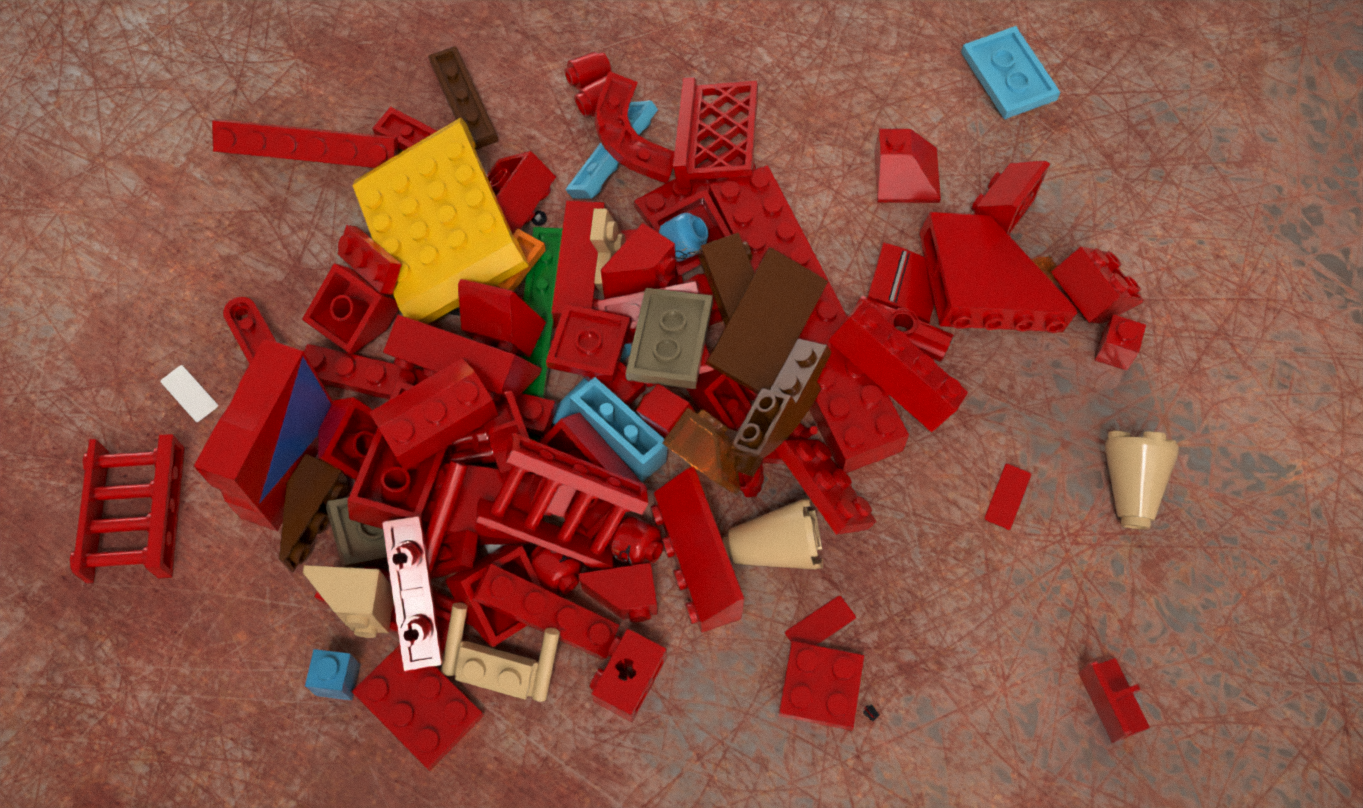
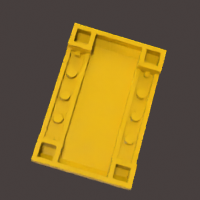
(438, 221)

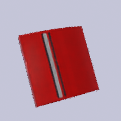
(902, 282)

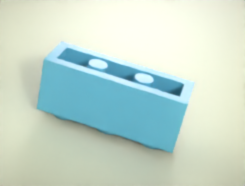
(621, 428)

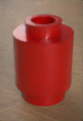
(587, 69)
(588, 97)

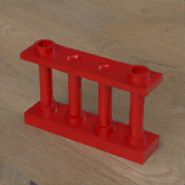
(560, 470)
(159, 523)

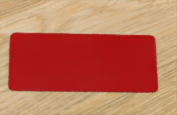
(1007, 496)
(822, 623)

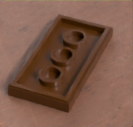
(766, 322)

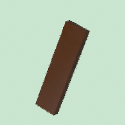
(462, 95)

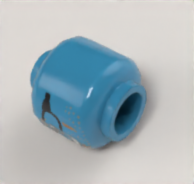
(687, 233)

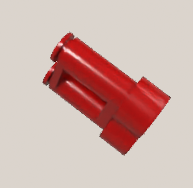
(481, 450)

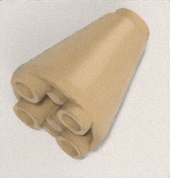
(1139, 474)

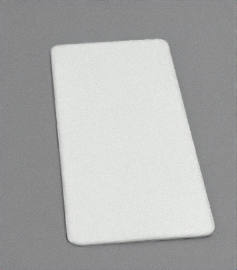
(189, 393)

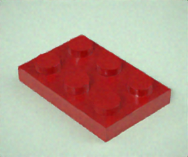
(826, 485)
(418, 707)

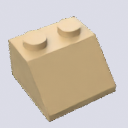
(356, 596)

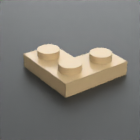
(606, 239)

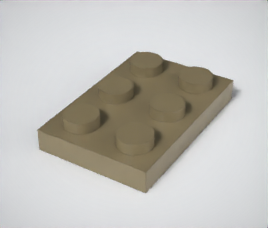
(669, 338)

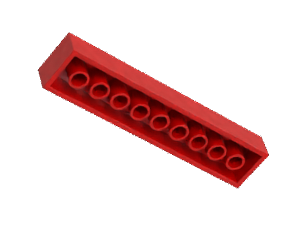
(850, 408)

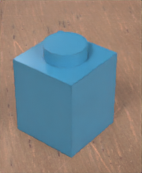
(332, 674)

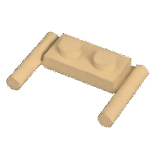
(496, 668)

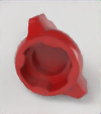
(751, 485)

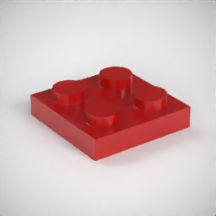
(588, 342)
(821, 685)

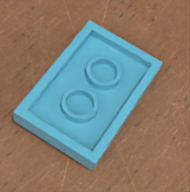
(1010, 72)

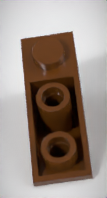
(305, 507)

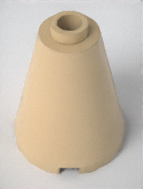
(778, 539)

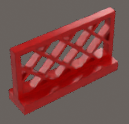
(688, 138)

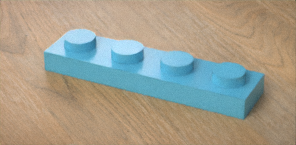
(601, 164)

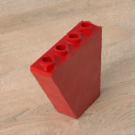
(987, 279)

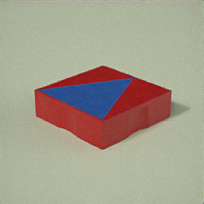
(265, 433)

